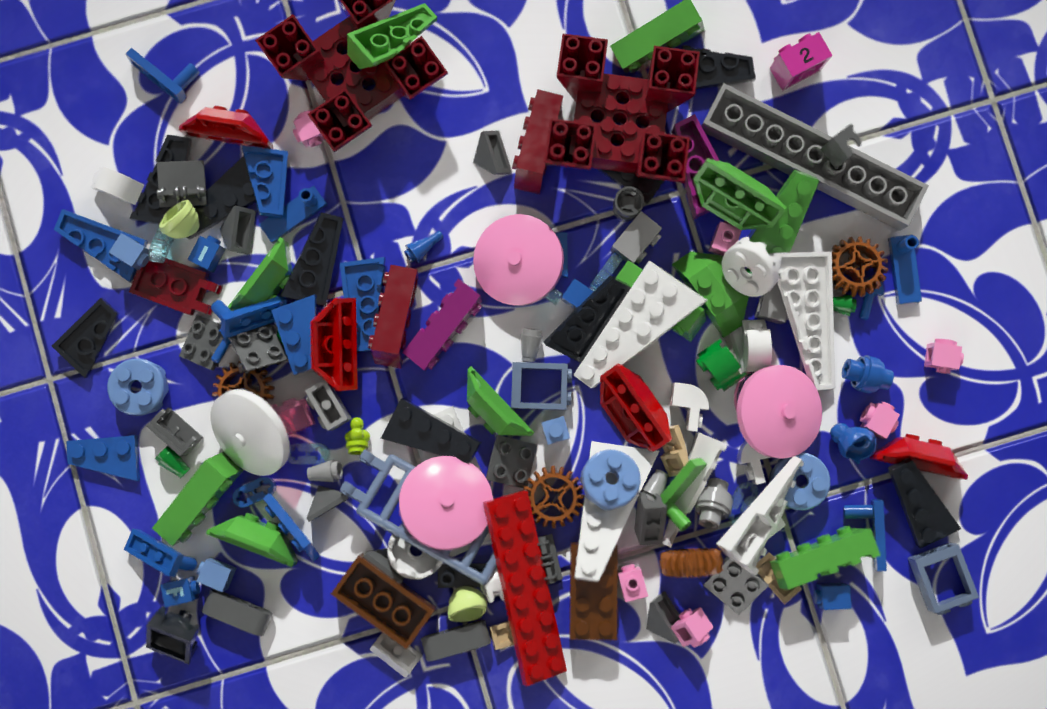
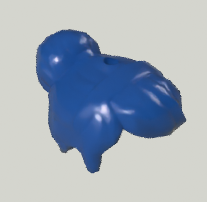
(854, 442)

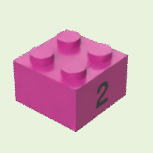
(800, 60)

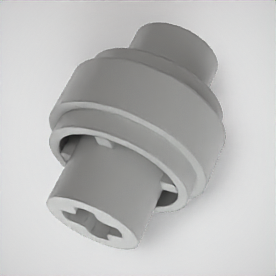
(714, 503)

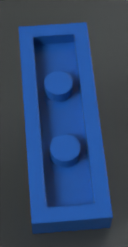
(172, 88)
(294, 214)
(905, 269)
(246, 318)
(876, 513)
(158, 554)

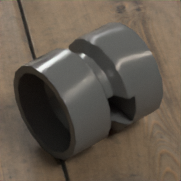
(628, 203)

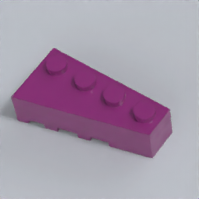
(698, 152)
(443, 326)

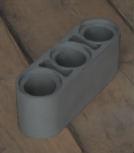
(237, 612)
(455, 640)

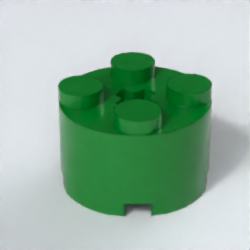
(721, 366)

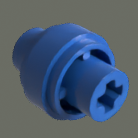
(867, 374)

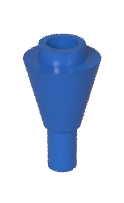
(417, 250)

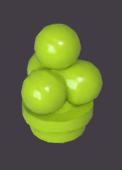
(357, 438)

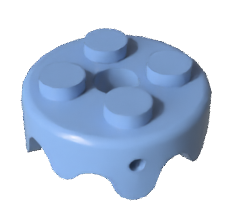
(152, 392)
(817, 482)
(604, 494)

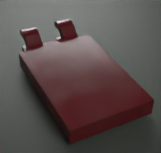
(174, 286)

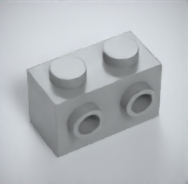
(328, 406)

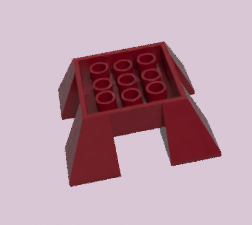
(647, 101)
(349, 105)

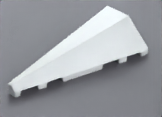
(709, 450)
(749, 534)

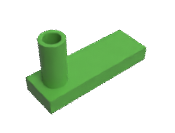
(677, 488)

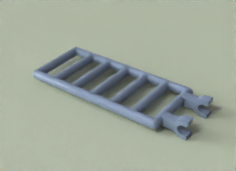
(382, 521)

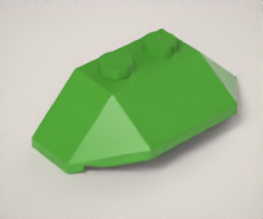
(737, 196)
(705, 276)
(267, 278)
(492, 408)
(256, 537)

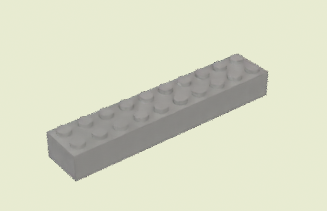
(795, 145)

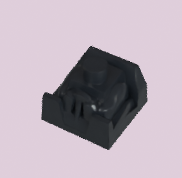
(172, 634)

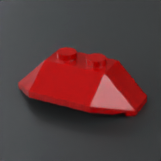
(226, 126)
(336, 344)
(634, 408)
(927, 456)

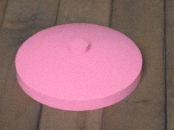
(518, 260)
(779, 411)
(444, 503)

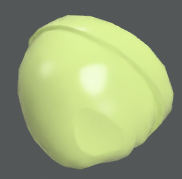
(180, 221)
(466, 605)

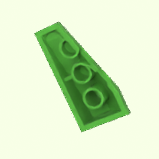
(388, 37)

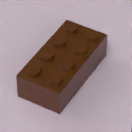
(383, 601)
(593, 603)

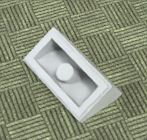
(395, 655)

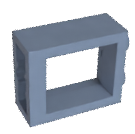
(566, 377)
(933, 556)

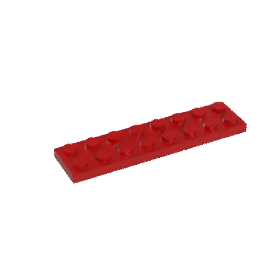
(524, 587)

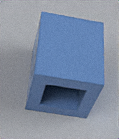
(130, 252)
(555, 430)
(215, 574)

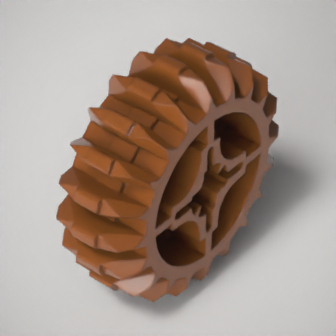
(874, 261)
(244, 382)
(565, 512)
(691, 562)

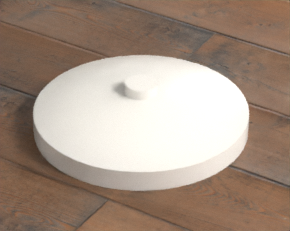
(250, 432)

